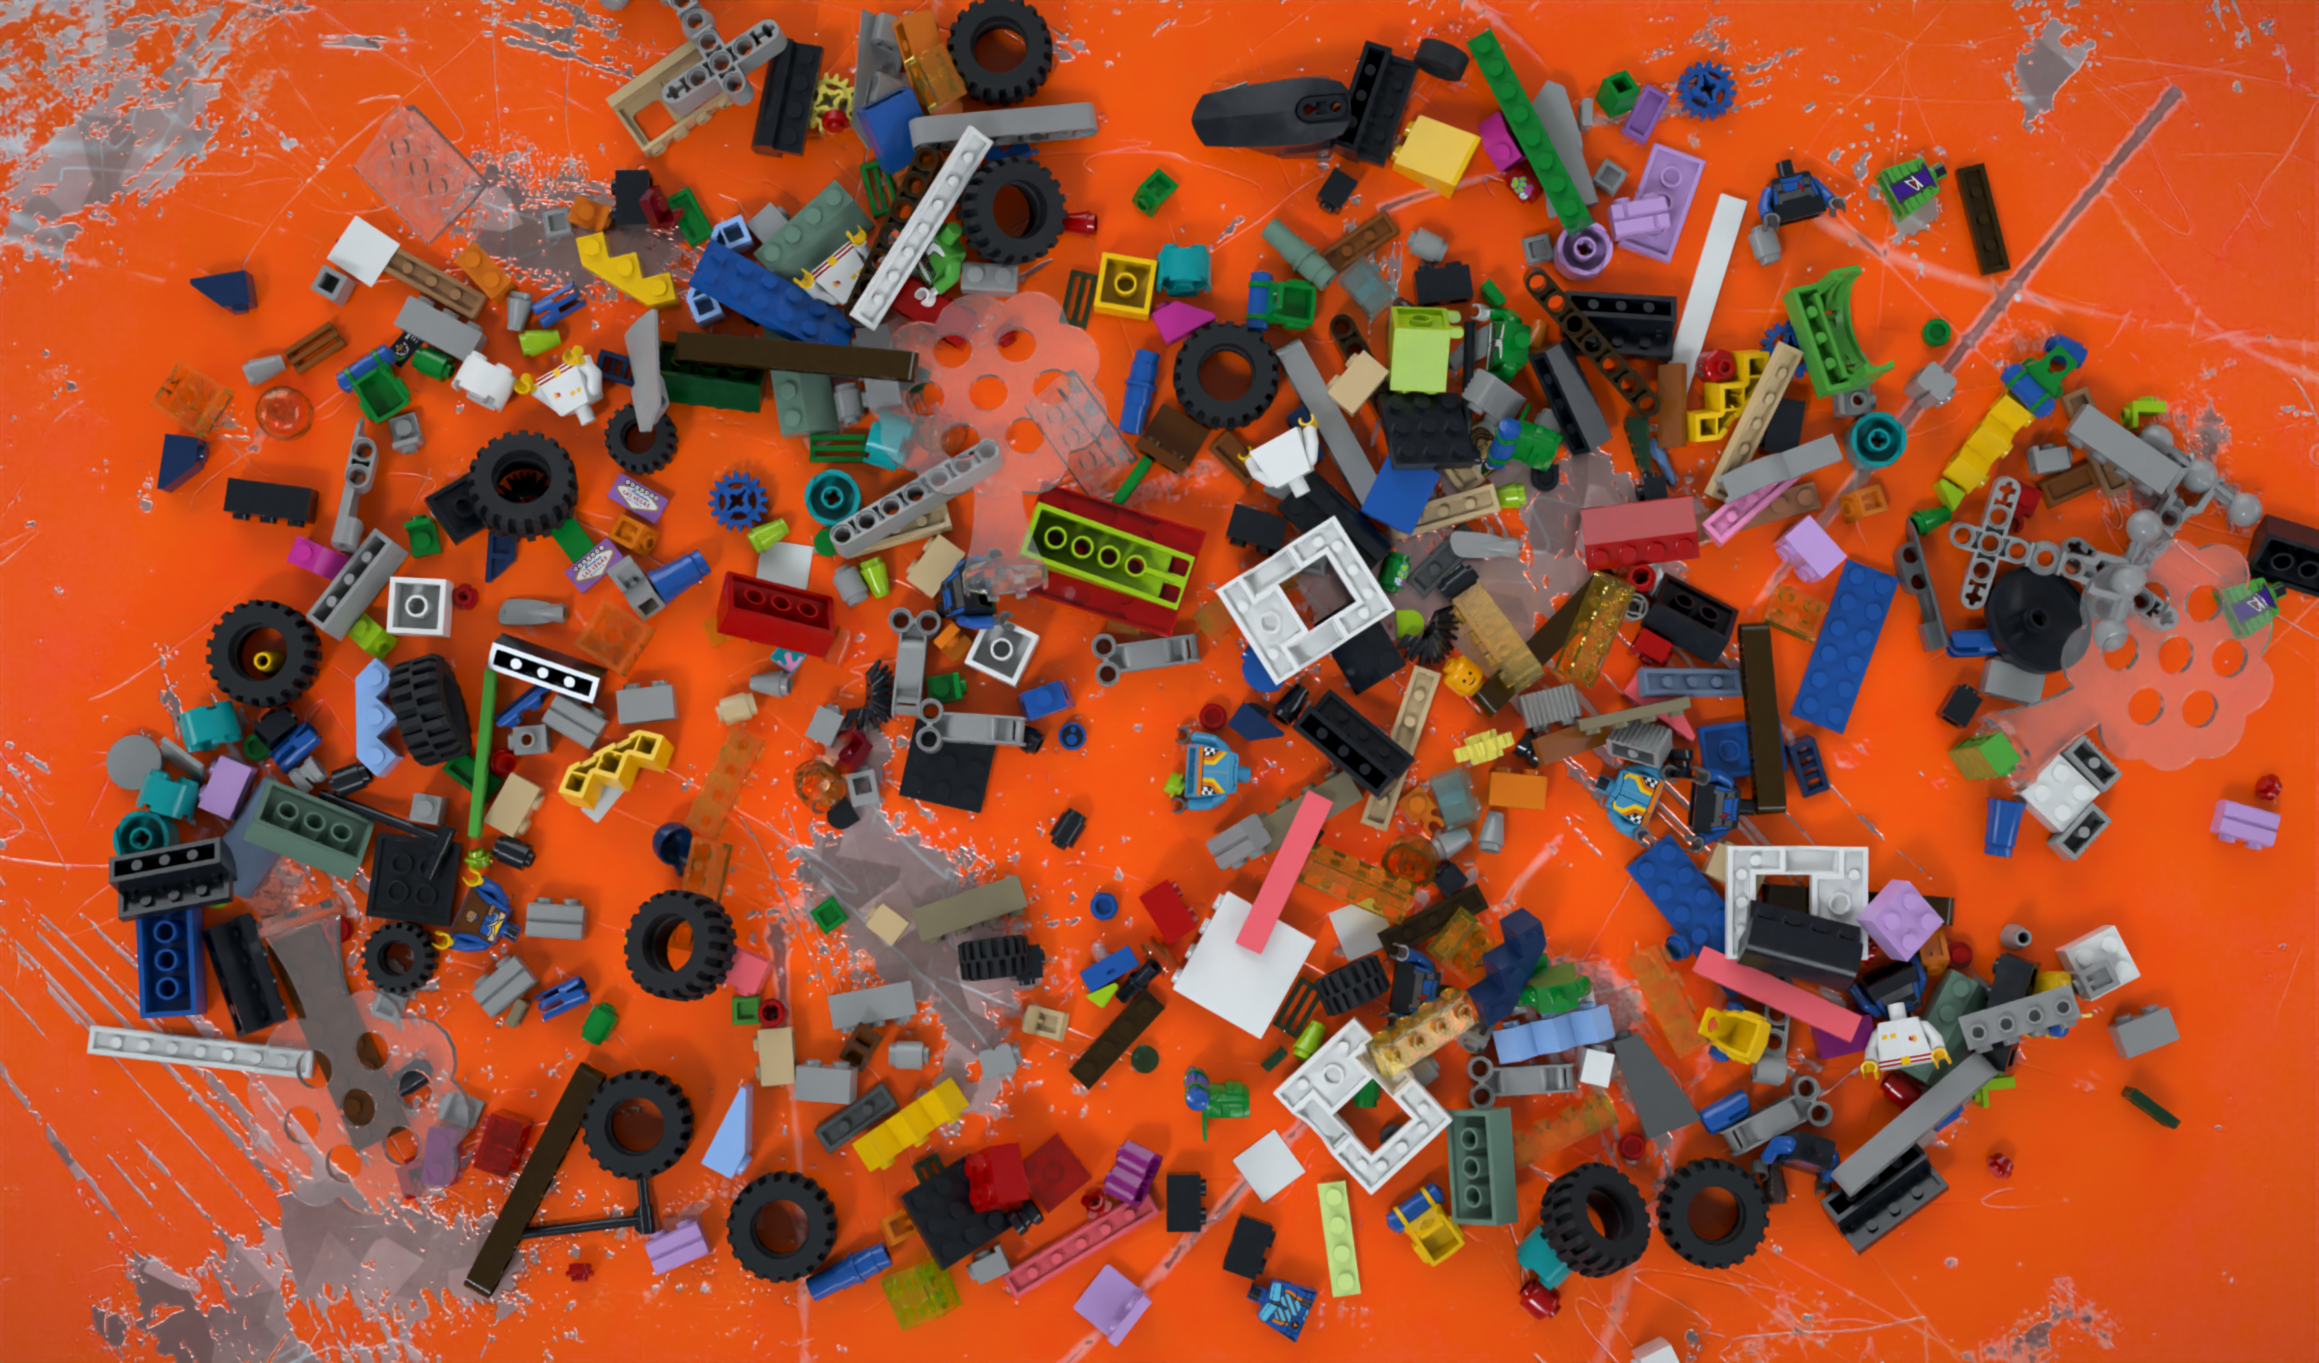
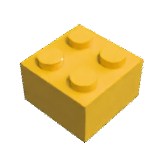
(1125, 286)

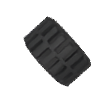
(644, 462)
(994, 958)
(378, 966)
(1352, 985)

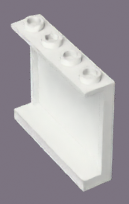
(1236, 980)

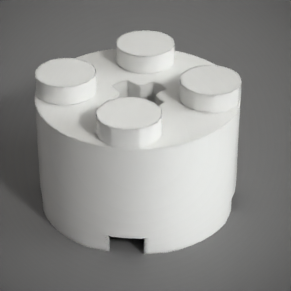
(484, 382)

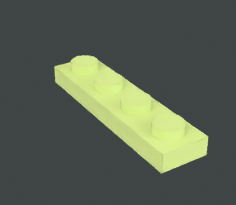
(1338, 1238)

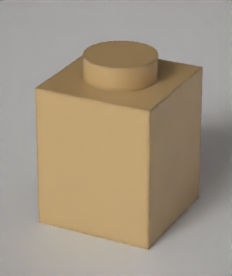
(886, 923)

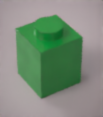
(1617, 94)

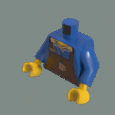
(481, 918)

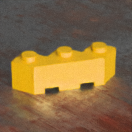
(627, 273)
(1726, 399)
(1987, 442)
(615, 767)
(911, 1125)

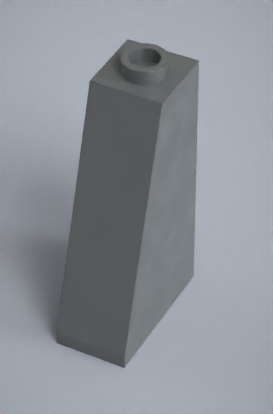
(1651, 1090)

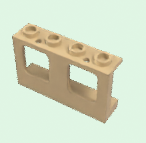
(648, 88)

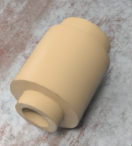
(736, 708)

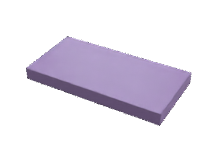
(1676, 177)

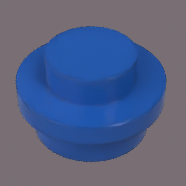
(1103, 906)
(1678, 947)

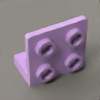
(1112, 1304)

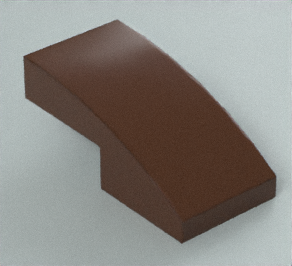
(861, 1046)

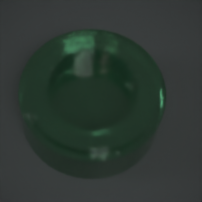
(1144, 1058)

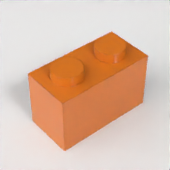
(486, 273)
(1516, 790)

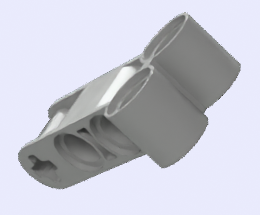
(1145, 655)
(911, 660)
(969, 728)
(1772, 1064)
(1519, 1079)
(1777, 1117)

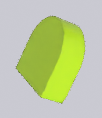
(1408, 622)

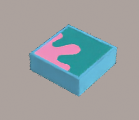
(788, 659)

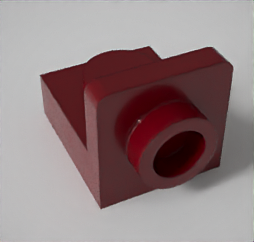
(657, 209)
(855, 751)

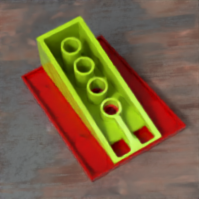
(1130, 564)

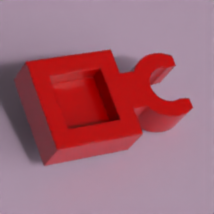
(2026, 504)

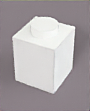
(1595, 1065)

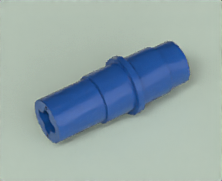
(1139, 391)
(849, 1271)

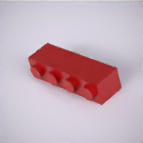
(913, 310)

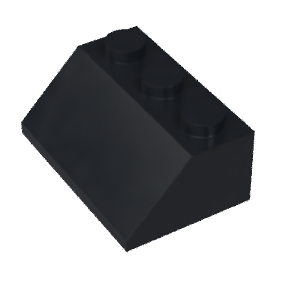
(2285, 554)
(1690, 618)
(1367, 656)

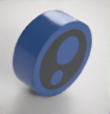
(1072, 736)

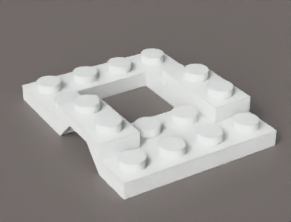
(1272, 622)
(1835, 883)
(1332, 1079)

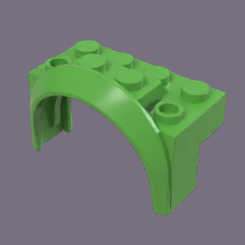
(1829, 340)

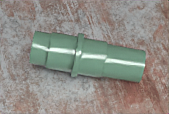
(1299, 254)

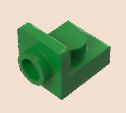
(1154, 192)
(423, 536)
(947, 687)

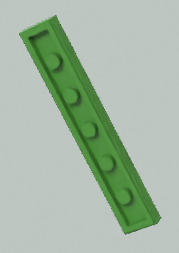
(483, 754)

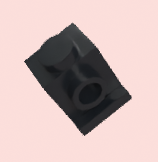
(1651, 487)
(274, 726)
(1448, 879)

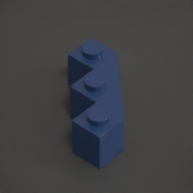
(1508, 967)

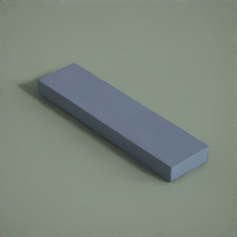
(1689, 682)

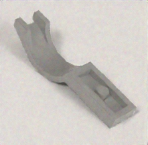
(1780, 467)

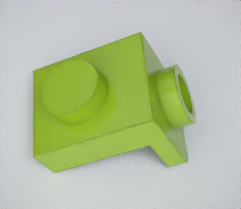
(2144, 407)
(372, 637)
(2000, 1081)

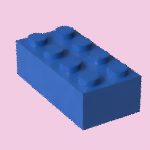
(171, 965)

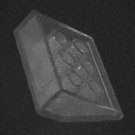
(420, 173)

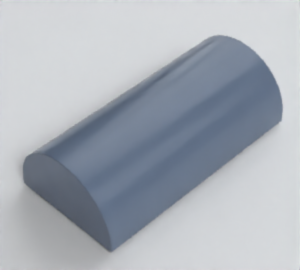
(250, 859)

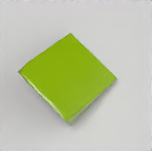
(1948, 494)
(1103, 995)

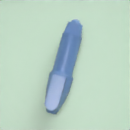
(1663, 462)

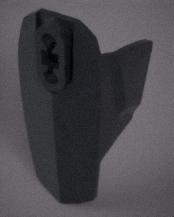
(1274, 117)

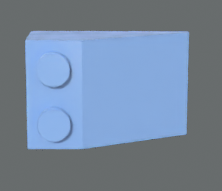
(733, 1140)

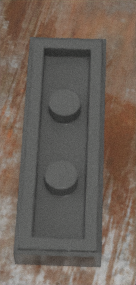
(1435, 567)
(856, 1117)

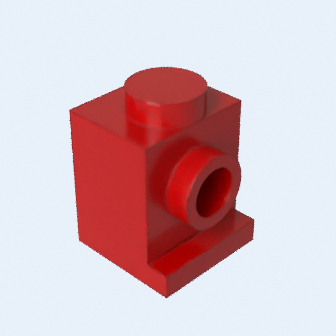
(1651, 648)

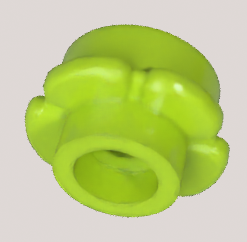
(1174, 784)
(478, 858)

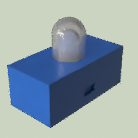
(1107, 965)

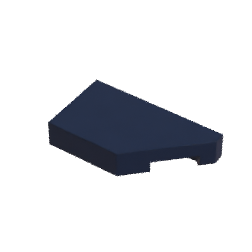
(500, 555)
(1253, 725)

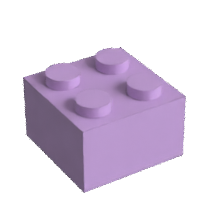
(1809, 550)
(1899, 920)

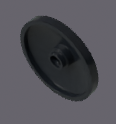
(2032, 618)

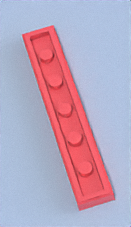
(1284, 872)
(1777, 994)
(1078, 1246)

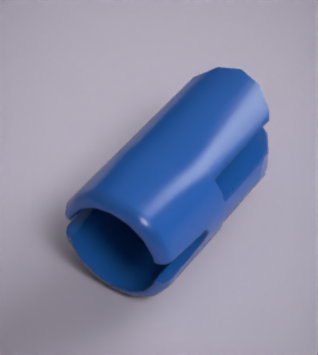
(554, 314)
(1970, 644)
(295, 747)
(562, 997)
(1725, 1111)

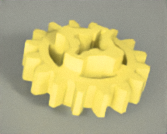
(837, 97)
(1483, 747)

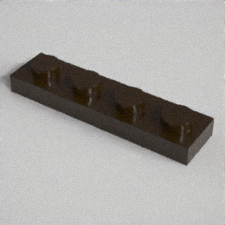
(1982, 219)
(1431, 919)
(1116, 1039)

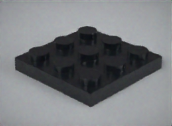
(1425, 431)
(949, 777)
(398, 885)
(947, 1218)

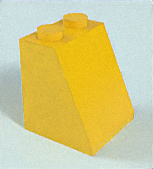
(1434, 154)

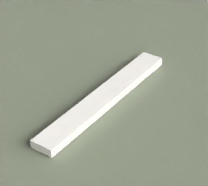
(921, 228)
(1707, 282)
(183, 1049)

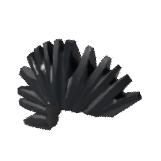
(524, 490)
(1433, 641)
(876, 699)

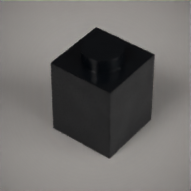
(1336, 192)
(1959, 705)

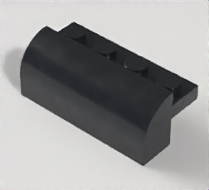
(787, 100)
(1377, 104)
(1632, 323)
(1323, 503)
(1354, 744)
(173, 878)
(1800, 945)
(245, 975)
(1885, 1201)

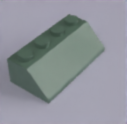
(813, 234)
(803, 401)
(309, 830)
(1951, 998)
(1482, 1166)

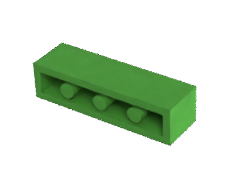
(1985, 756)

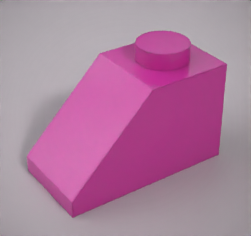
(1501, 142)
(1179, 321)
(316, 558)

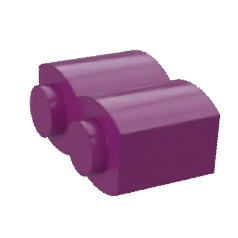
(1133, 1173)

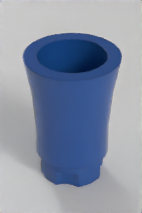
(679, 575)
(2002, 826)

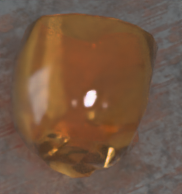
(818, 785)

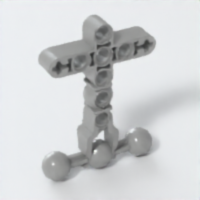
(716, 80)
(2197, 476)
(2142, 528)

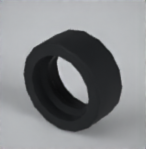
(1441, 59)

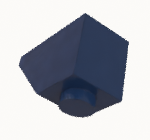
(230, 290)
(181, 461)

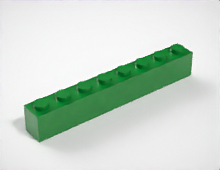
(1530, 132)

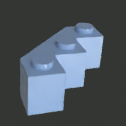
(735, 236)
(375, 719)
(1553, 1032)

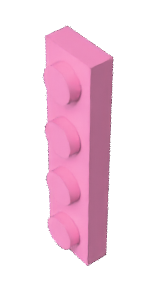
(1736, 515)

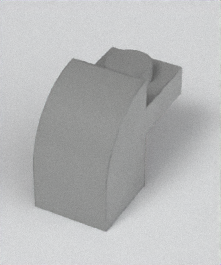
(636, 588)

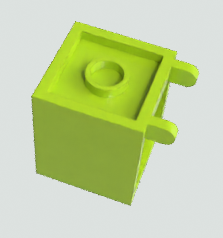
(1420, 348)

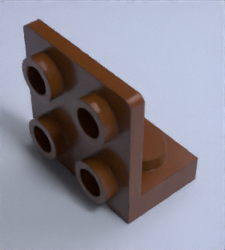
(1172, 440)

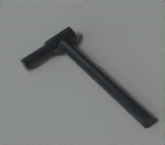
(1468, 374)
(439, 839)
(642, 1220)

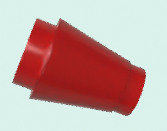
(1081, 223)
(1639, 574)
(764, 1012)

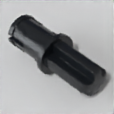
(1139, 980)

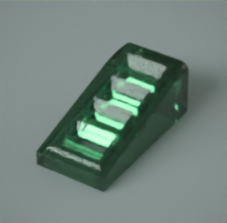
(1638, 437)

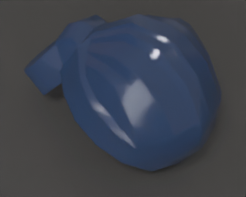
(672, 845)

